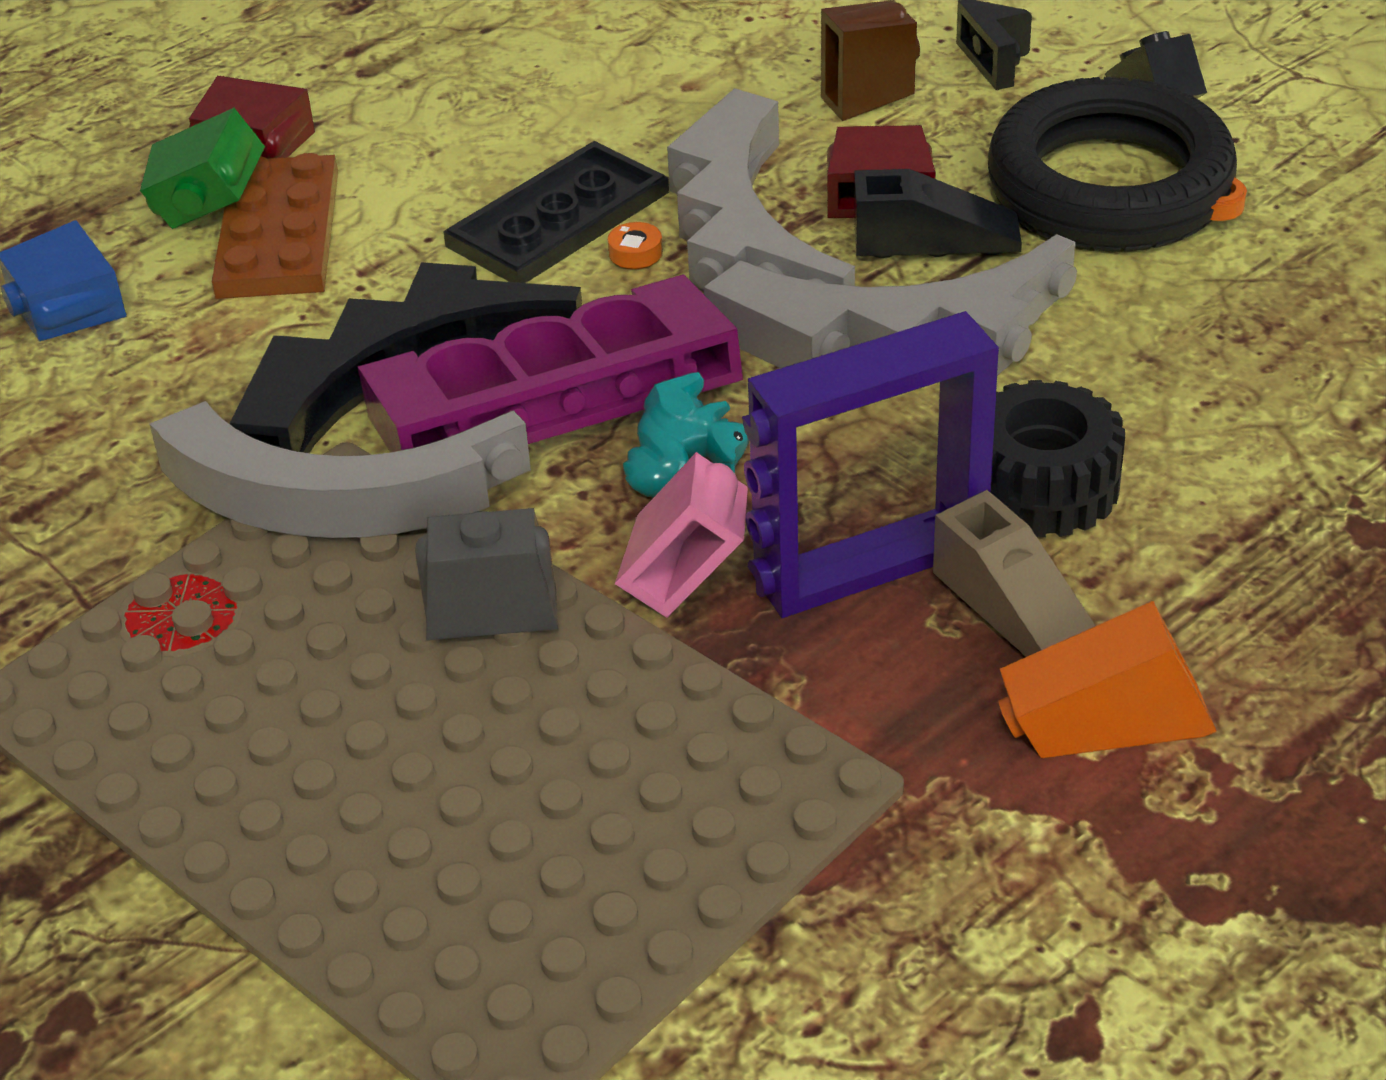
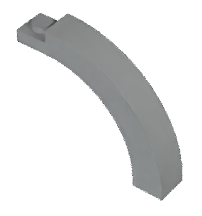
(336, 493)

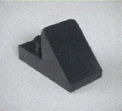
(993, 38)

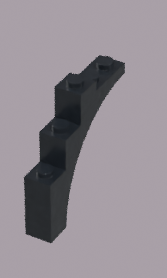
(314, 382)

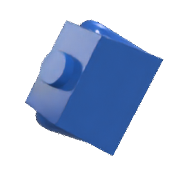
(60, 283)

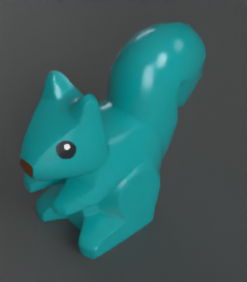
(676, 429)

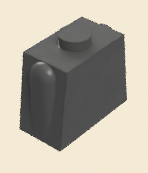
(486, 574)

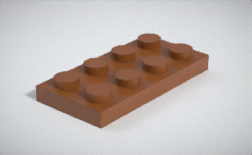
(278, 229)

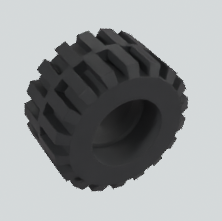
(1056, 455)

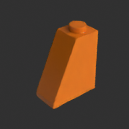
(1106, 689)

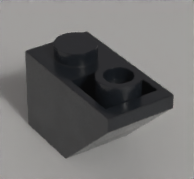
(1163, 61)

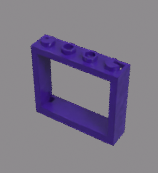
(941, 351)

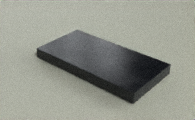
(556, 213)

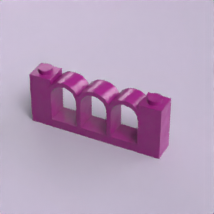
(555, 368)

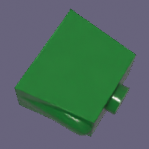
(200, 168)

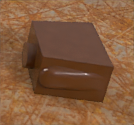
(867, 56)

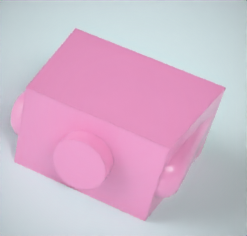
(684, 534)

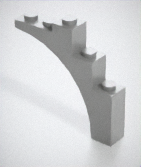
(717, 207)
(802, 319)

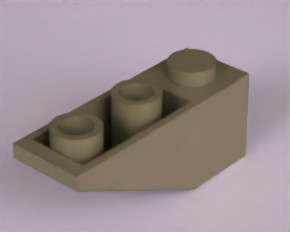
(1005, 574)

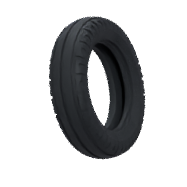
(1112, 215)

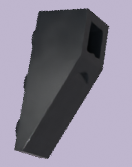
(921, 215)

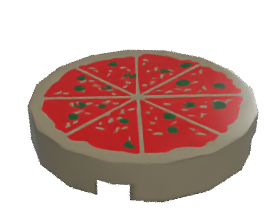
(158, 620)

